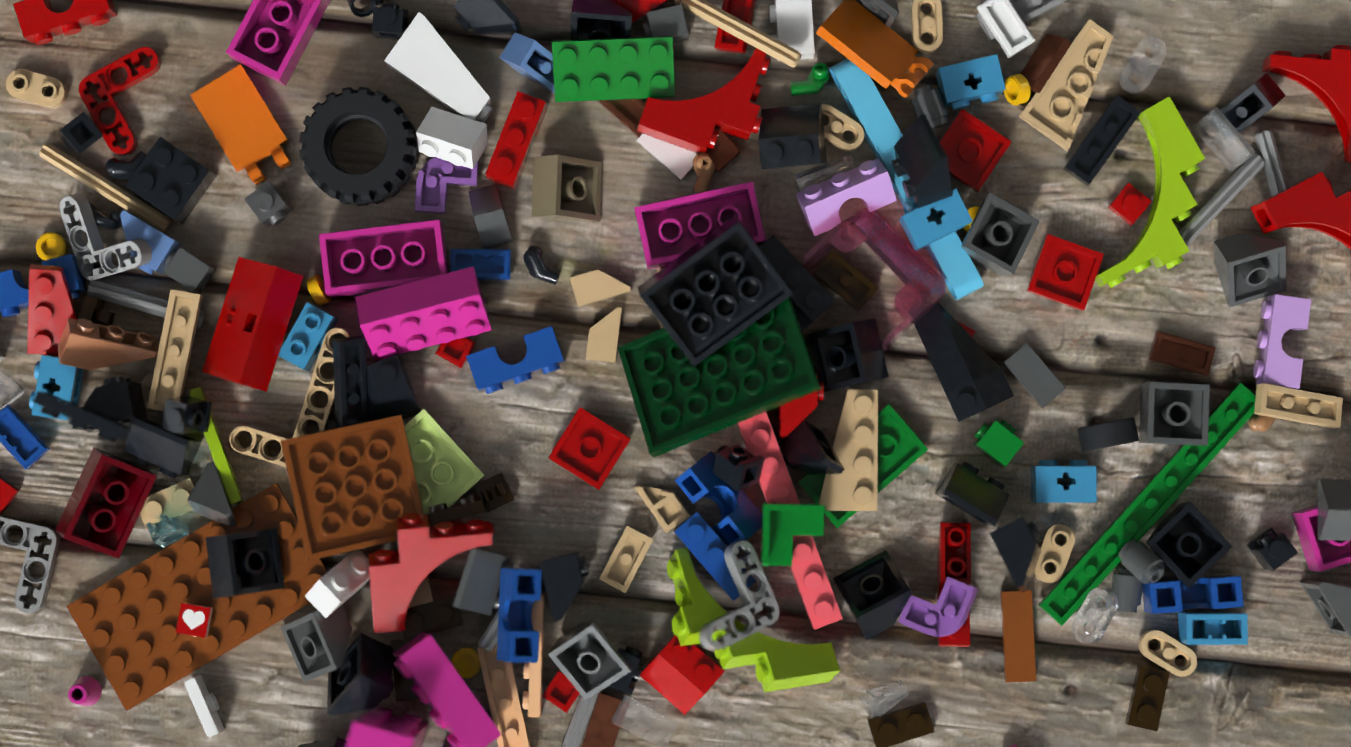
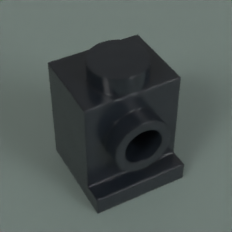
(389, 21)
(80, 133)
(186, 415)
(737, 466)
(1272, 549)
(633, 658)

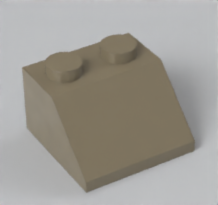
(566, 188)

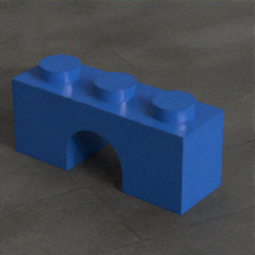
(15, 294)
(542, 354)
(738, 513)
(710, 552)
(1206, 592)
(517, 593)

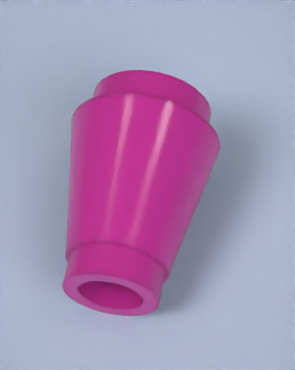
(91, 691)

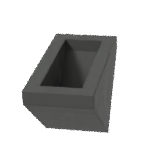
(490, 216)
(210, 497)
(1334, 509)

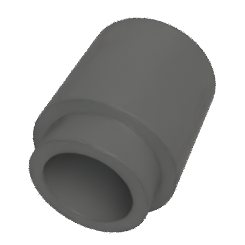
(930, 102)
(1142, 562)
(1127, 589)

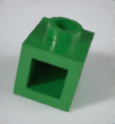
(998, 441)

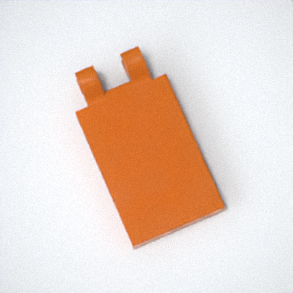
(874, 47)
(242, 122)

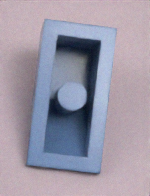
(530, 60)
(160, 243)

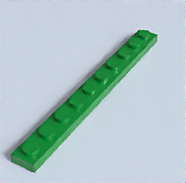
(1147, 506)

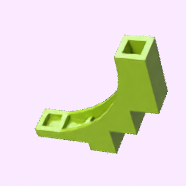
(1173, 154)
(777, 662)

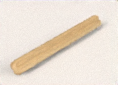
(742, 30)
(105, 187)

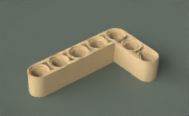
(309, 410)

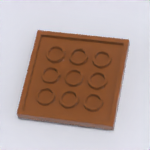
(351, 485)

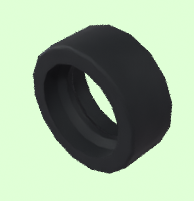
(1108, 434)

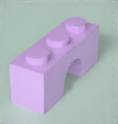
(823, 201)
(1280, 315)

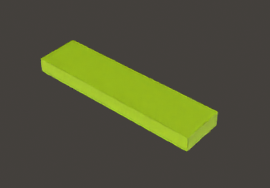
(220, 455)

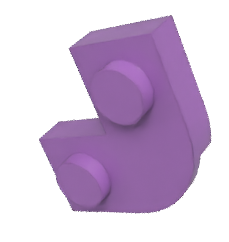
(434, 181)
(946, 615)

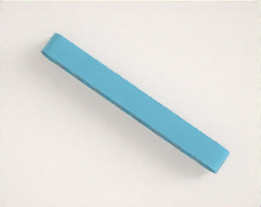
(882, 134)

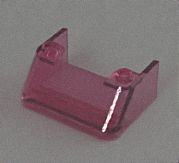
(922, 283)

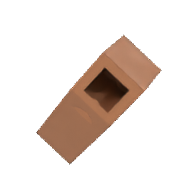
(101, 346)

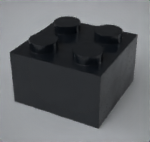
(171, 180)

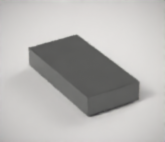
(1034, 375)

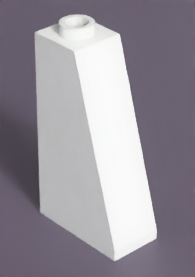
(434, 68)

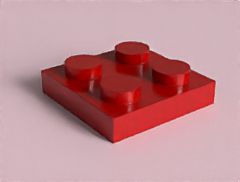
(972, 149)
(1065, 272)
(589, 448)

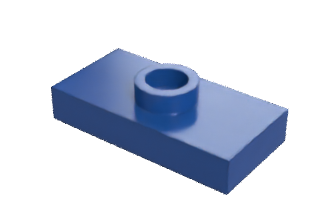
(488, 263)
(20, 438)

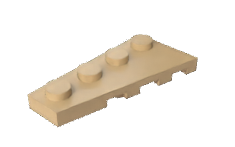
(1063, 98)
(858, 452)

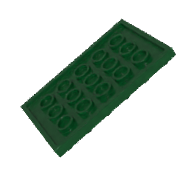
(738, 381)

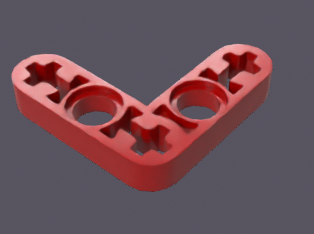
(109, 89)

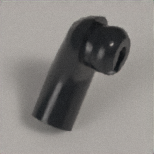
(124, 169)
(109, 221)
(537, 268)

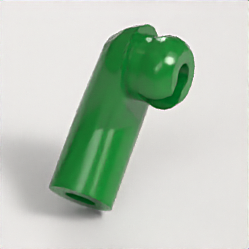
(813, 83)

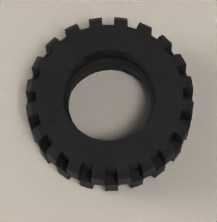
(330, 118)

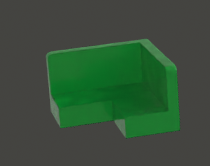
(780, 525)

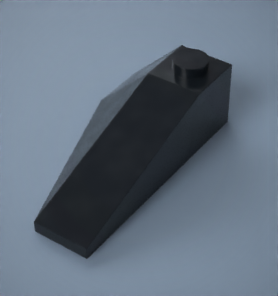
(964, 369)

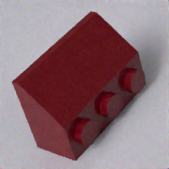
(105, 503)

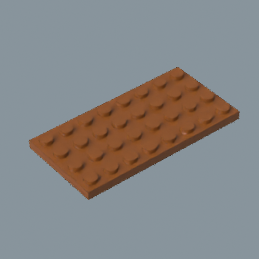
(136, 614)

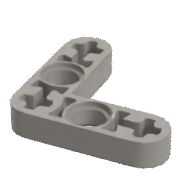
(94, 249)
(31, 544)
(752, 601)

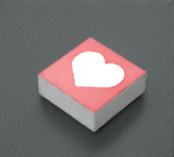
(194, 620)

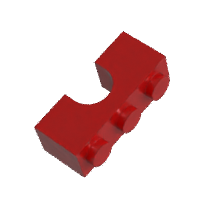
(41, 23)
(515, 139)

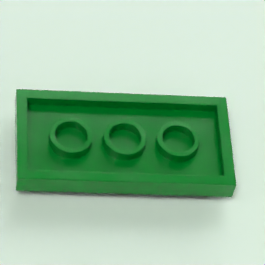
(613, 68)
(896, 452)

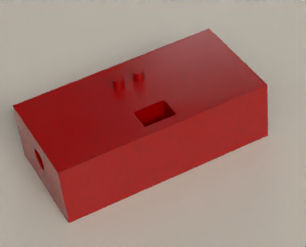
(252, 323)

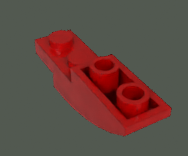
(954, 562)

